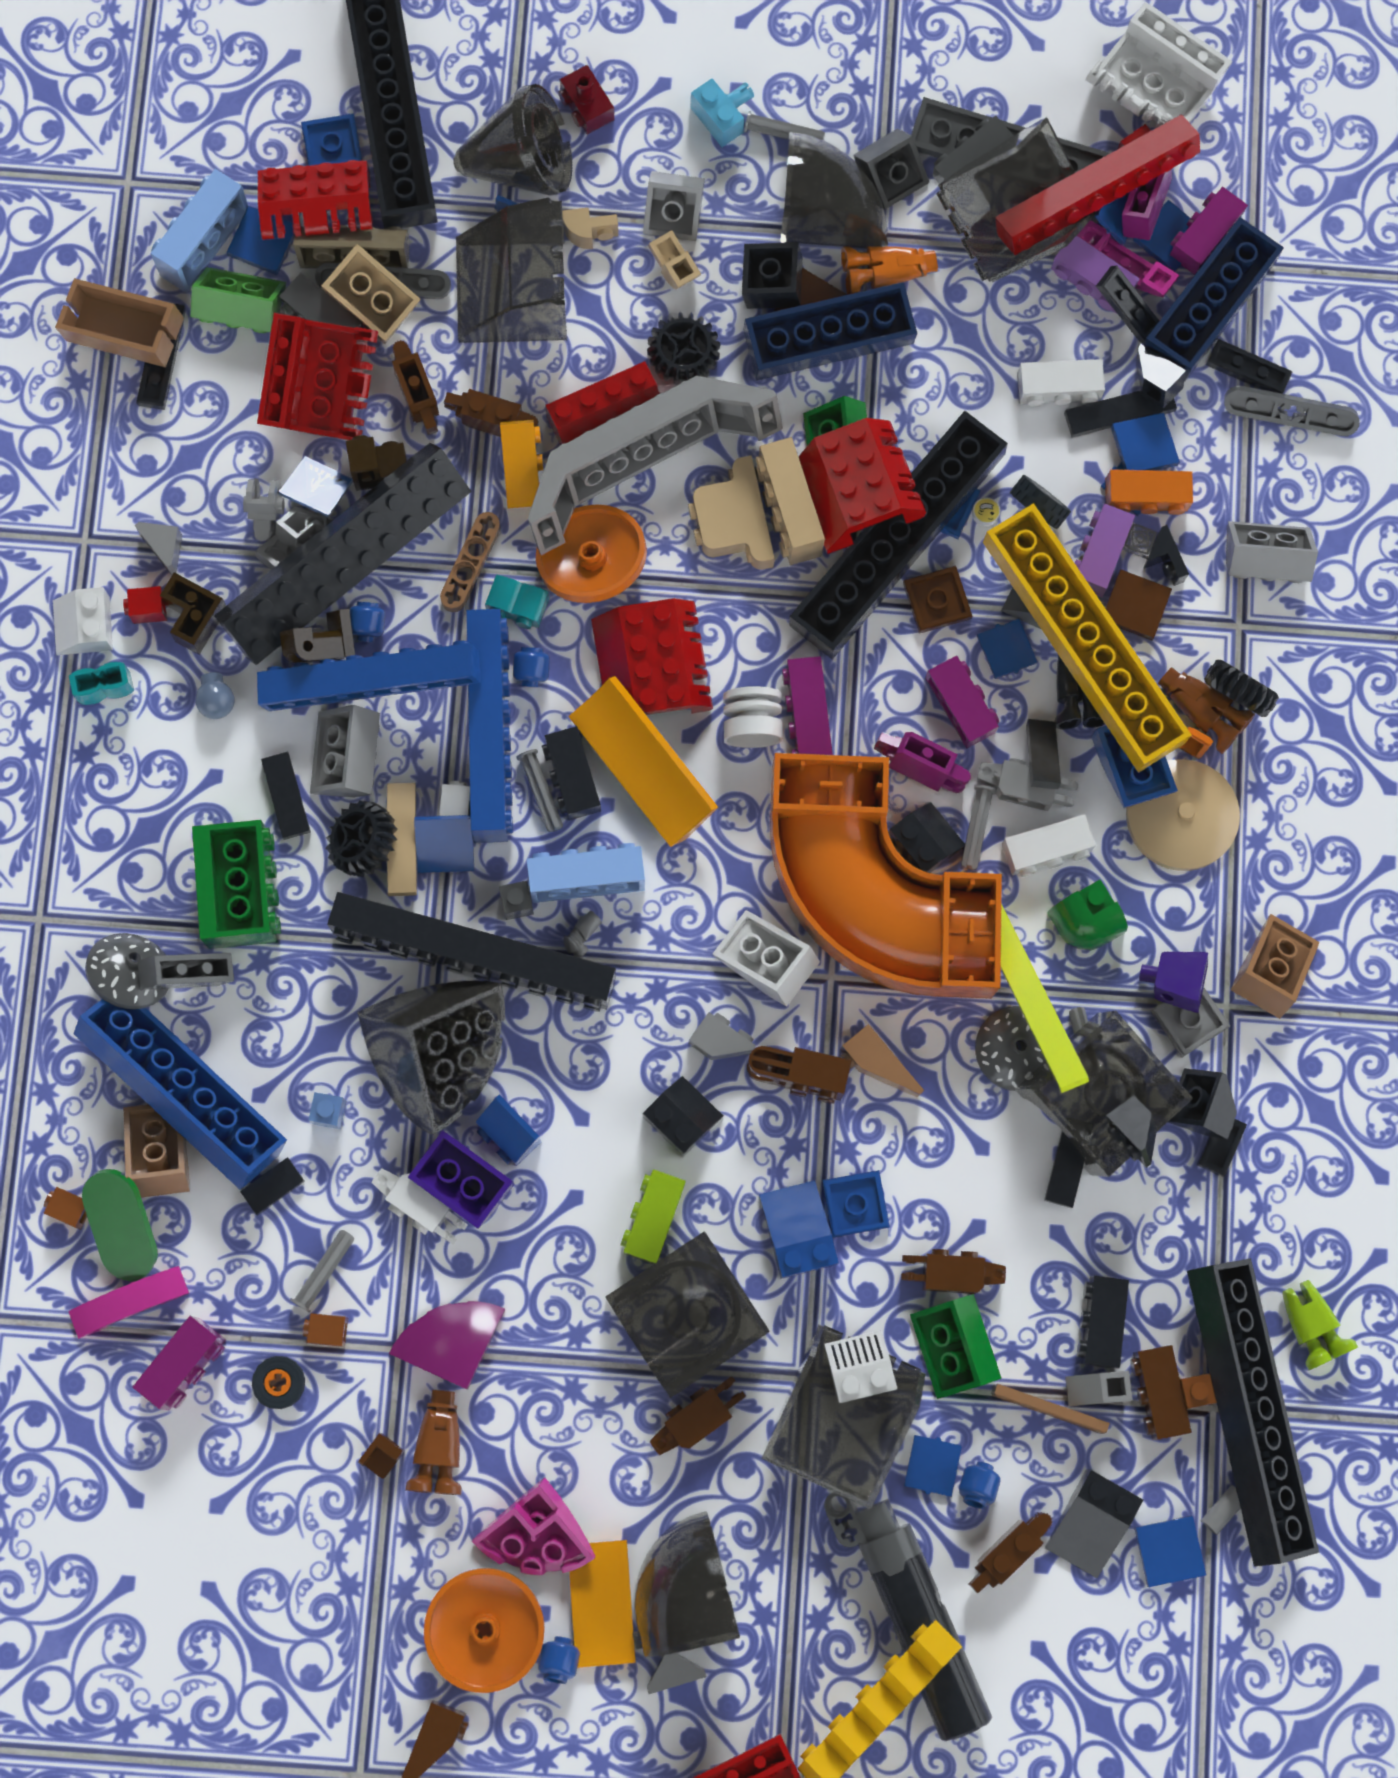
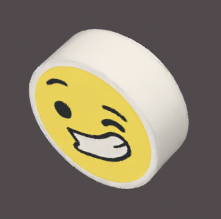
(986, 512)

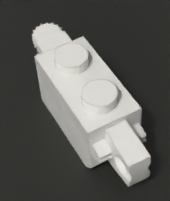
(418, 1204)

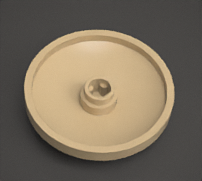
(1190, 825)

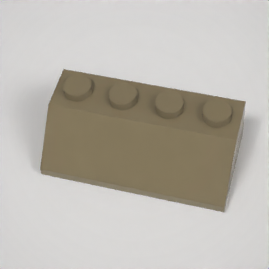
(386, 246)

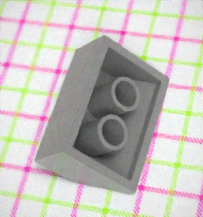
(1270, 552)
(345, 752)

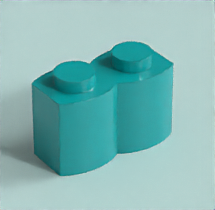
(518, 601)
(94, 685)

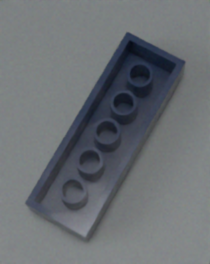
(1214, 296)
(830, 331)

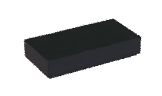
(1220, 1152)
(272, 1186)

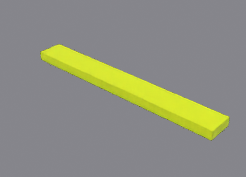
(1039, 1010)

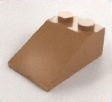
(1275, 967)
(154, 1153)

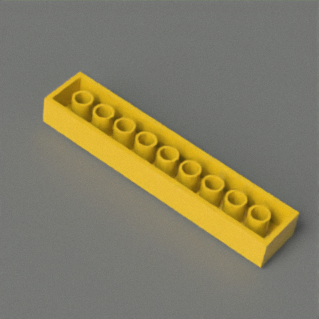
(1086, 638)

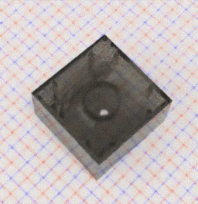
(1117, 1069)
(687, 1314)

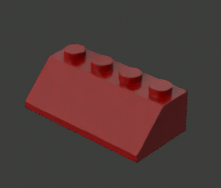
(600, 402)

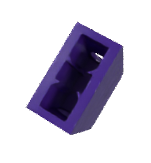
(1178, 978)

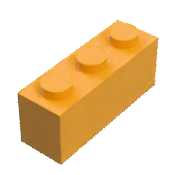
(521, 461)

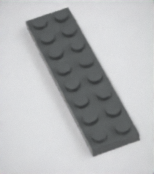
(943, 125)

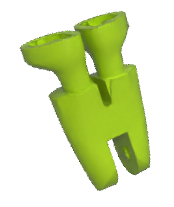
(1313, 1321)

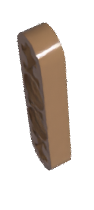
(466, 560)

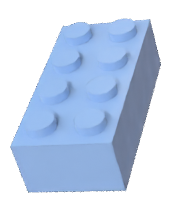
(199, 230)
(586, 873)

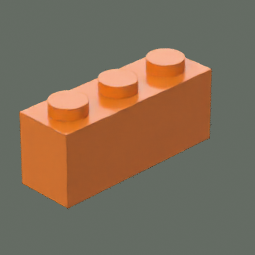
(1149, 491)

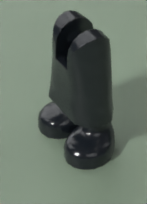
(1071, 694)

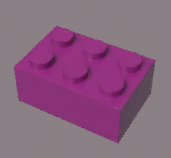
(180, 1364)

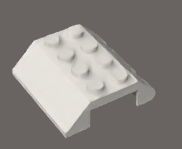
(1160, 68)

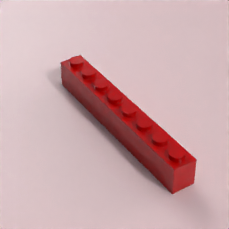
(1098, 184)

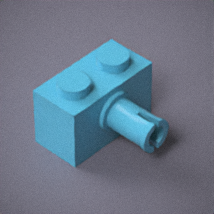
(719, 110)

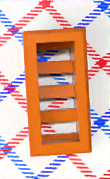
(1197, 743)

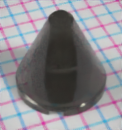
(520, 145)

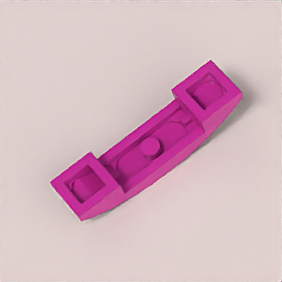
(1154, 278)
(128, 1301)

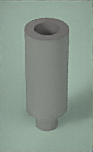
(1222, 1511)

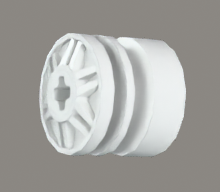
(752, 717)

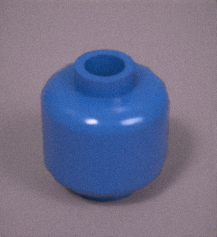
(367, 621)
(531, 666)
(979, 1485)
(559, 1660)

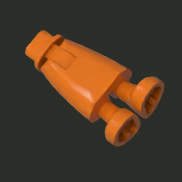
(885, 266)

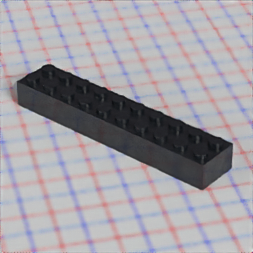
(391, 113)
(891, 547)
(343, 552)
(472, 951)
(1252, 1413)

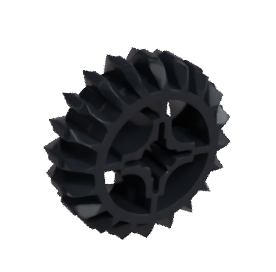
(667, 335)
(1241, 688)
(361, 838)

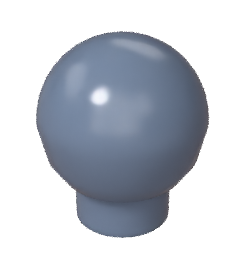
(214, 696)

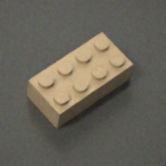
(790, 501)

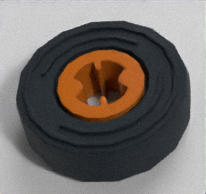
(267, 1372)

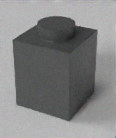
(516, 900)

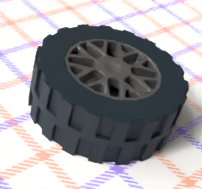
(1051, 508)

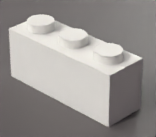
(1061, 382)
(1049, 846)

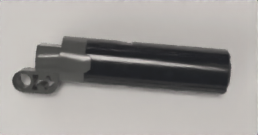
(911, 1601)

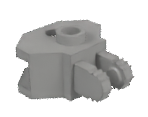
(263, 509)

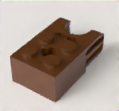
(801, 1072)

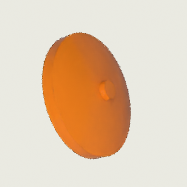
(599, 557)
(484, 1630)

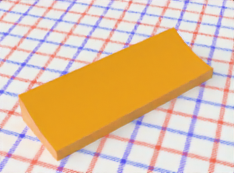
(643, 762)

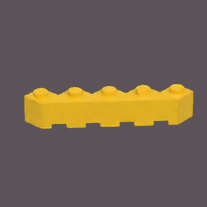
(880, 1704)

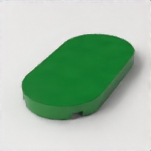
(119, 1225)

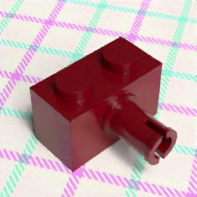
(586, 100)

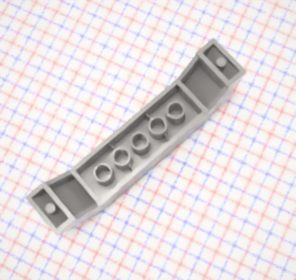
(642, 440)

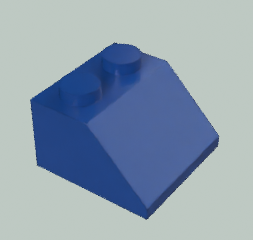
(508, 1131)

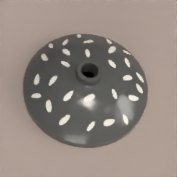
(116, 976)
(997, 1048)

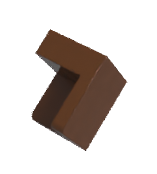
(381, 1455)

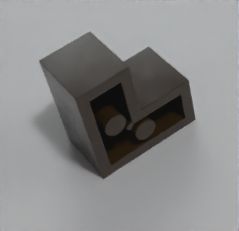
(373, 463)
(196, 612)

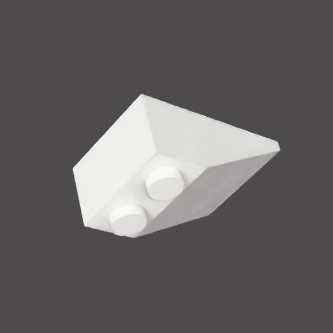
(767, 957)

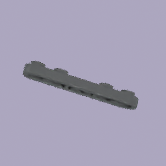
(422, 282)
(1318, 417)

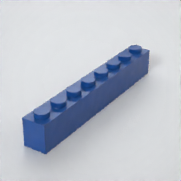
(369, 676)

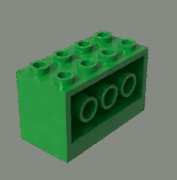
(217, 882)

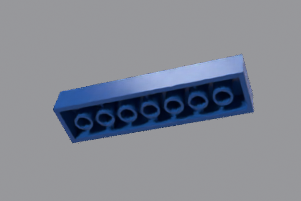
(488, 730)
(181, 1089)

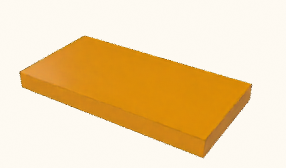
(603, 1607)

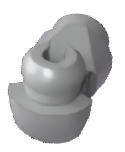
(582, 931)

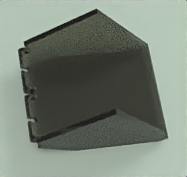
(996, 184)
(508, 276)
(845, 1443)

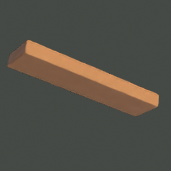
(1050, 1409)

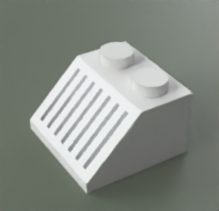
(860, 1366)

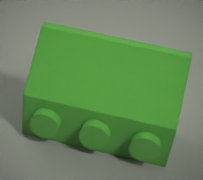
(236, 299)

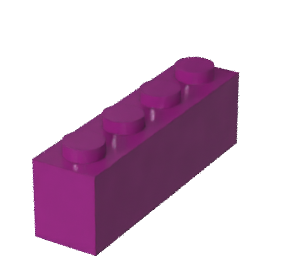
(807, 706)

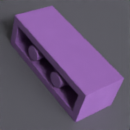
(1085, 267)
(1104, 546)

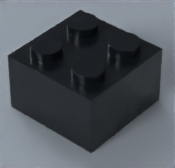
(772, 275)

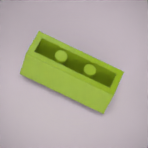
(653, 1216)

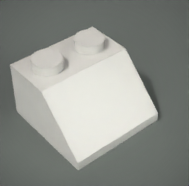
(83, 622)

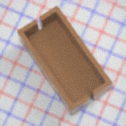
(119, 322)

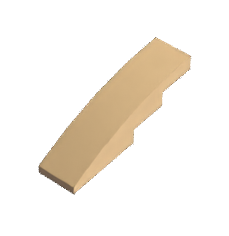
(402, 861)

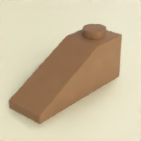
(876, 1060)

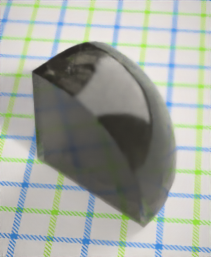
(829, 198)
(435, 1047)
(683, 1592)

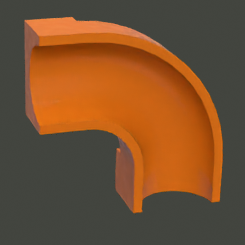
(863, 897)

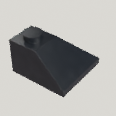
(1212, 1106)

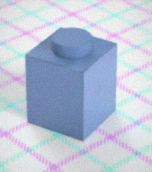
(327, 1110)

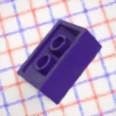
(461, 1180)

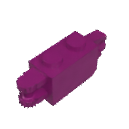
(923, 761)

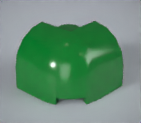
(1089, 918)

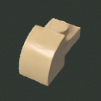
(582, 228)
(675, 263)

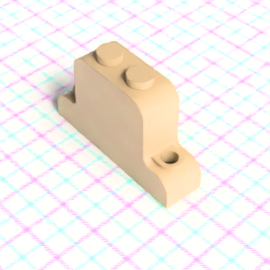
(733, 517)

